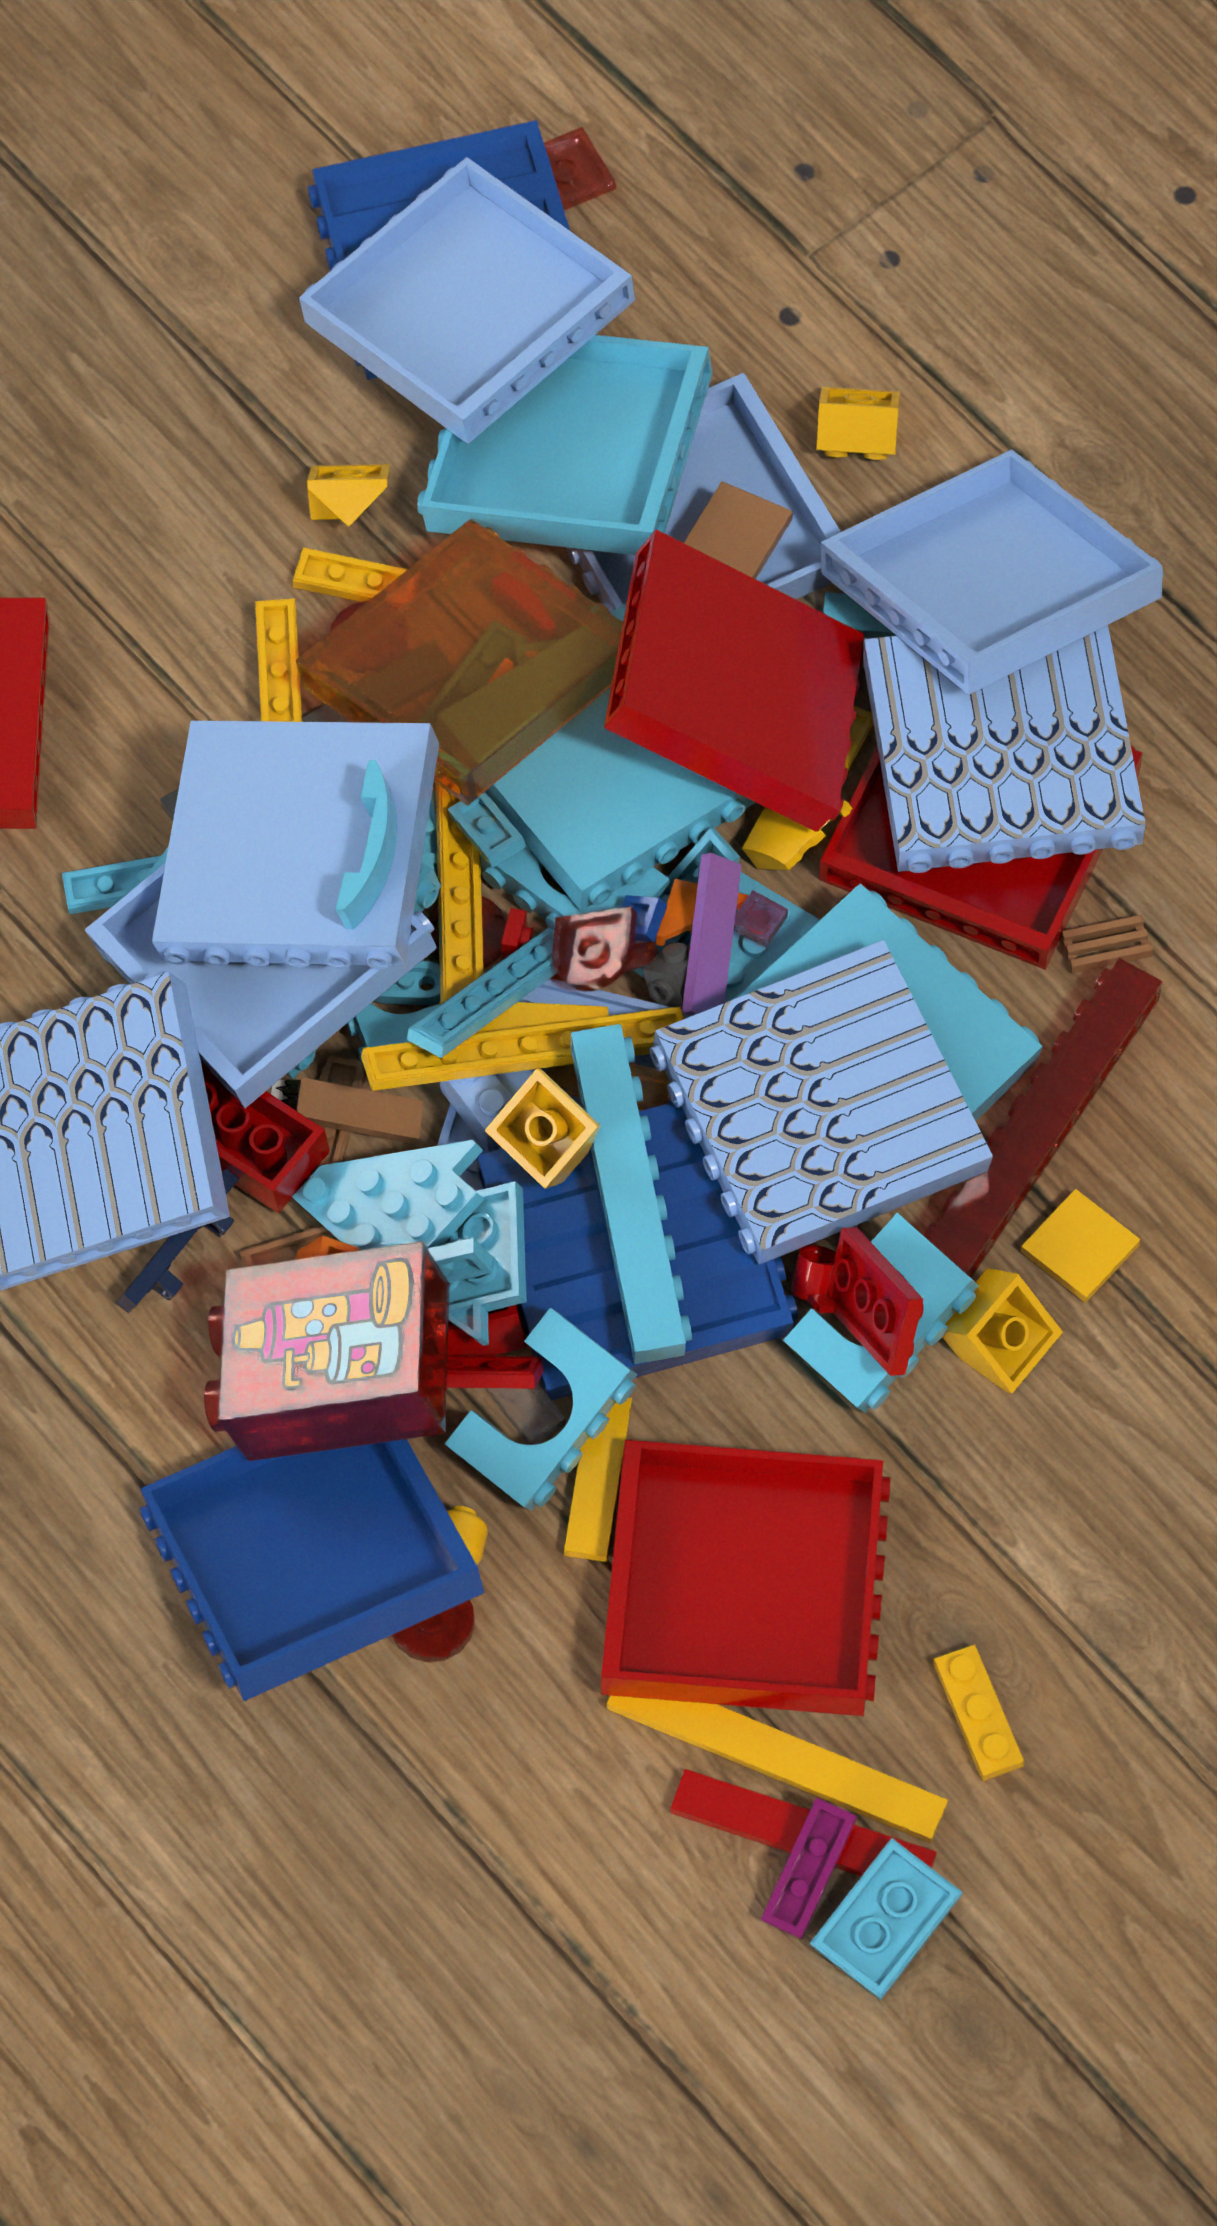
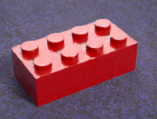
(264, 1143)

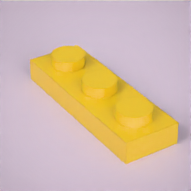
(978, 1712)

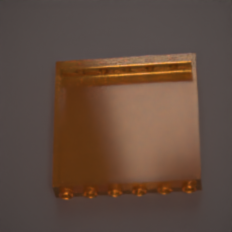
(476, 649)

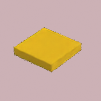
(1080, 1245)

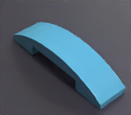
(362, 889)

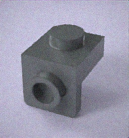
(667, 975)

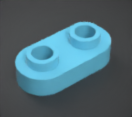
(408, 989)

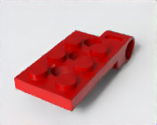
(863, 1294)

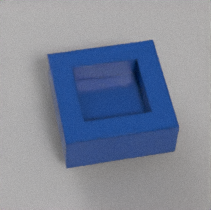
(649, 915)

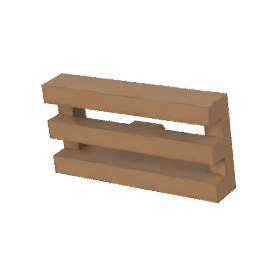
(1102, 930)

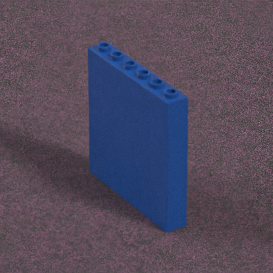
(307, 1555)

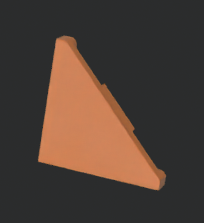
(680, 910)

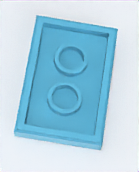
(886, 1919)

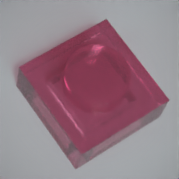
(759, 918)

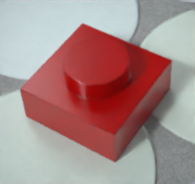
(515, 932)

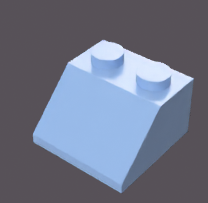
(482, 1099)

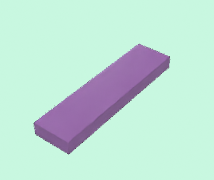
(711, 934)

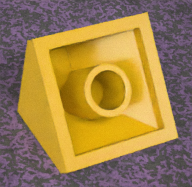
(344, 490)

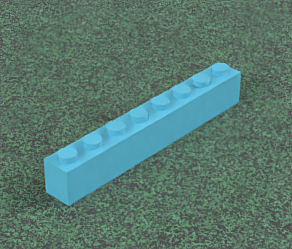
(629, 1196)

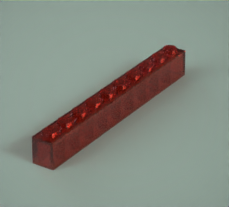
(1046, 1114)

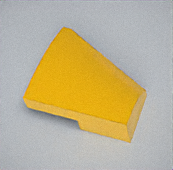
(781, 842)

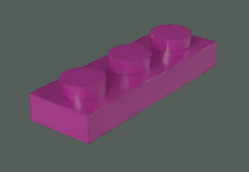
(809, 1868)

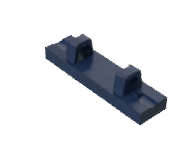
(156, 1273)

